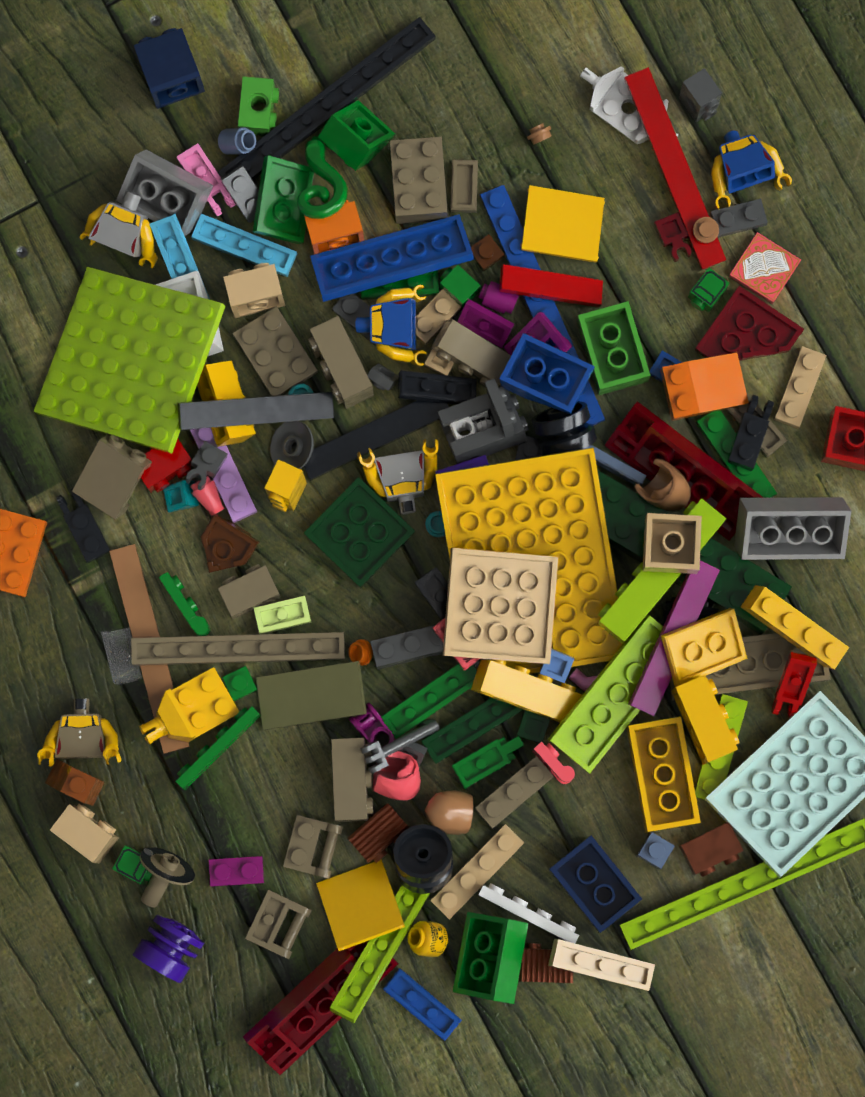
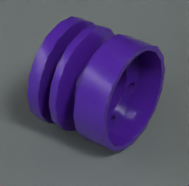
(168, 948)

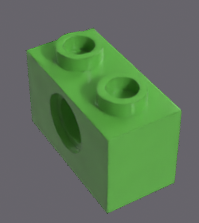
(252, 92)

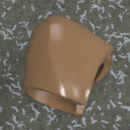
(668, 488)
(450, 811)

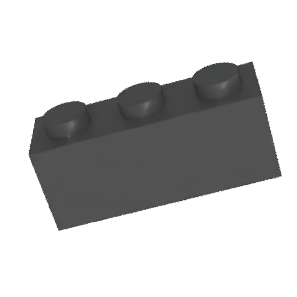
(406, 647)

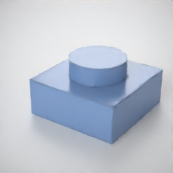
(559, 666)

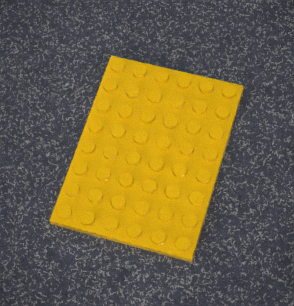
(545, 510)

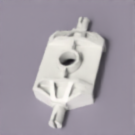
(609, 96)

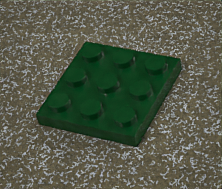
(359, 532)

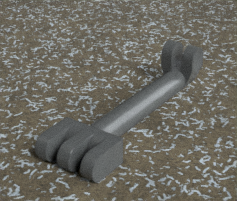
(427, 728)

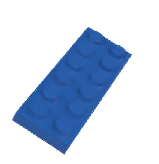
(391, 257)

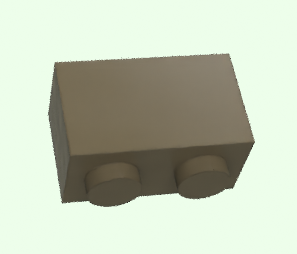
(248, 591)

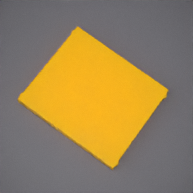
(562, 224)
(360, 905)

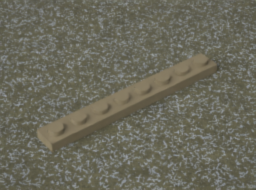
(237, 649)

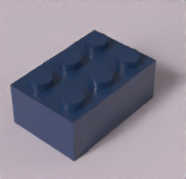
(595, 884)

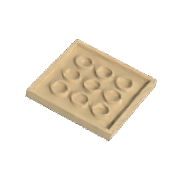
(500, 606)

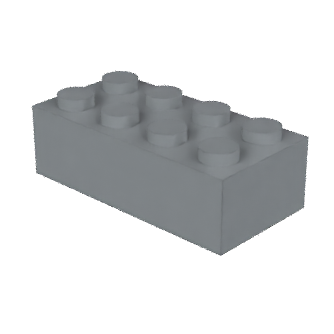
(792, 528)

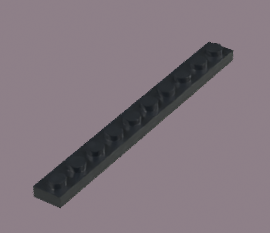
(335, 97)

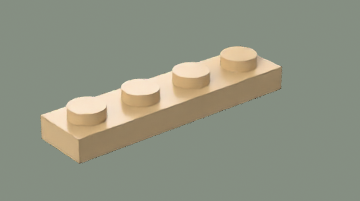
(477, 871)
(601, 964)

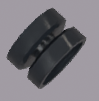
(564, 431)
(423, 859)

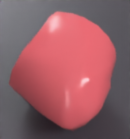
(399, 779)

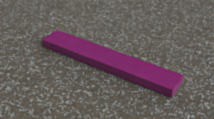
(683, 612)

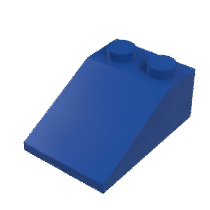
(545, 374)

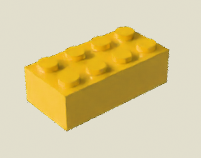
(663, 774)

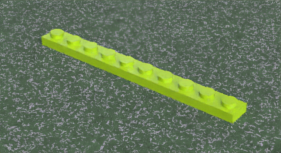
(739, 887)

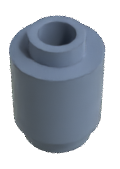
(236, 141)

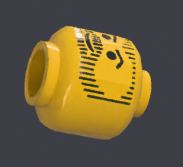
(428, 938)

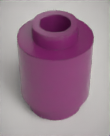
(497, 300)

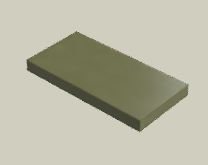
(311, 695)

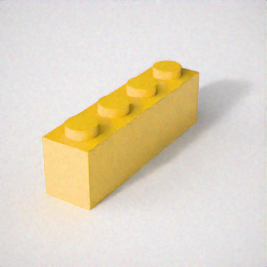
(794, 626)
(523, 690)

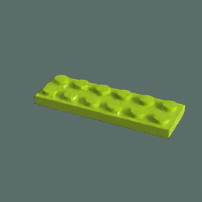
(604, 708)

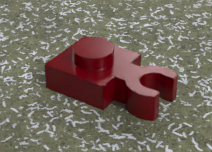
(673, 232)

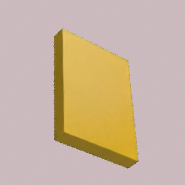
(704, 646)

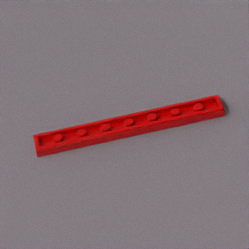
(672, 162)

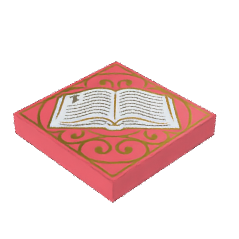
(764, 268)

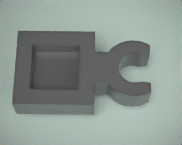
(207, 462)

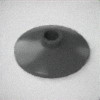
(292, 444)

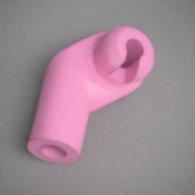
(581, 680)

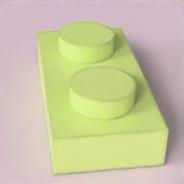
(282, 615)

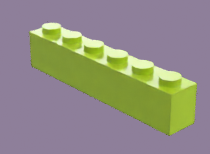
(648, 587)

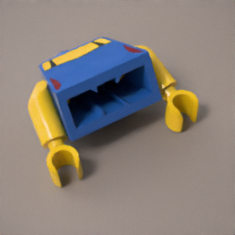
(745, 164)
(394, 324)

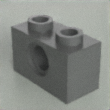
(700, 96)

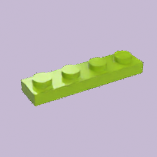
(716, 771)

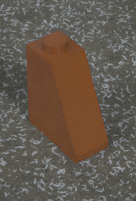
(74, 782)

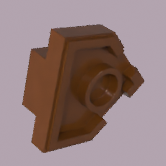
(226, 544)

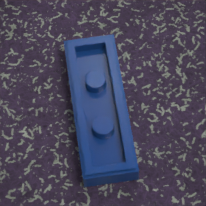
(422, 1004)

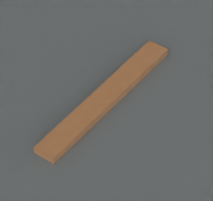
(143, 625)

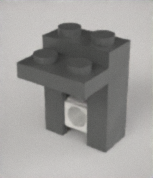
(476, 416)

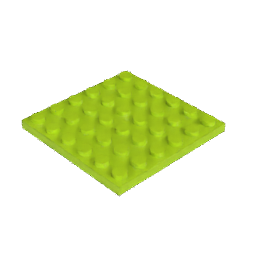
(129, 359)

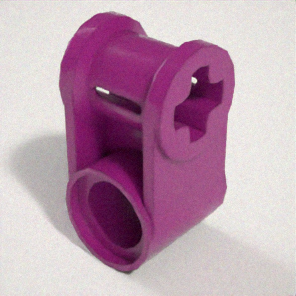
(371, 726)

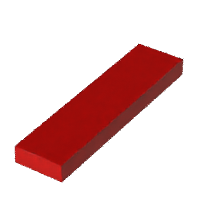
(551, 286)

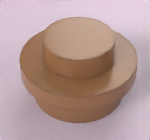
(539, 133)
(705, 230)

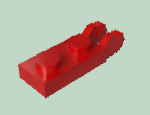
(794, 683)

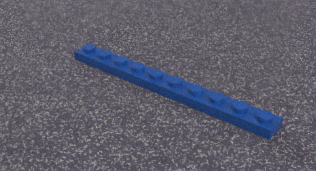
(510, 234)

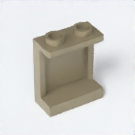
(111, 475)

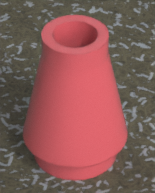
(208, 496)

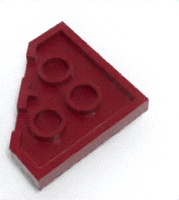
(749, 329)

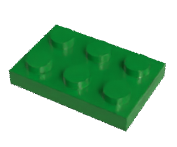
(277, 206)

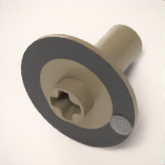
(165, 869)

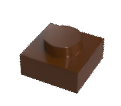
(486, 252)

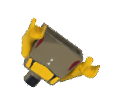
(80, 736)

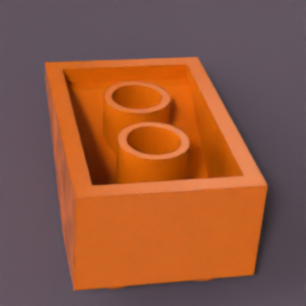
(704, 386)

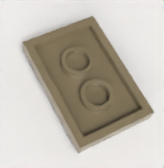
(275, 352)

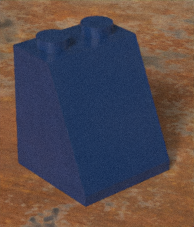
(169, 67)

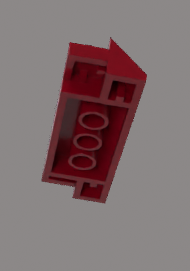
(646, 437)
(305, 1011)

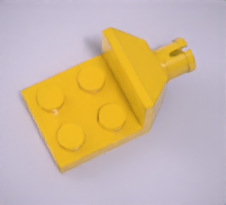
(191, 709)

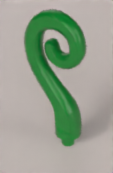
(316, 161)

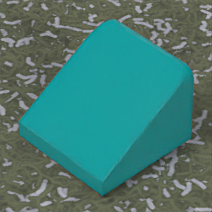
(179, 496)

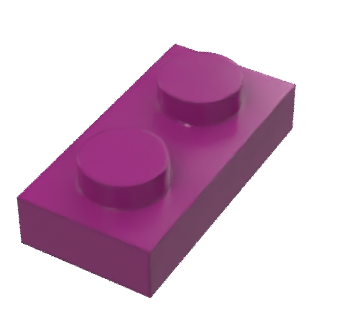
(485, 323)
(236, 871)

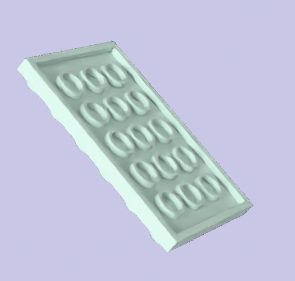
(795, 785)

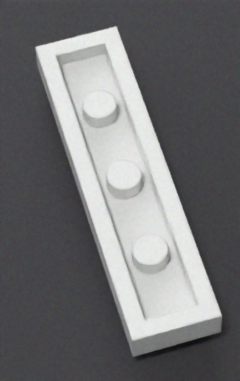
(539, 918)

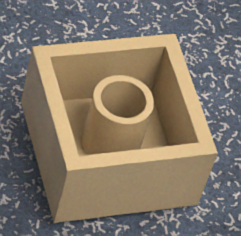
(253, 290)
(672, 543)
(84, 833)

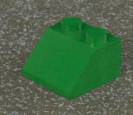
(356, 135)

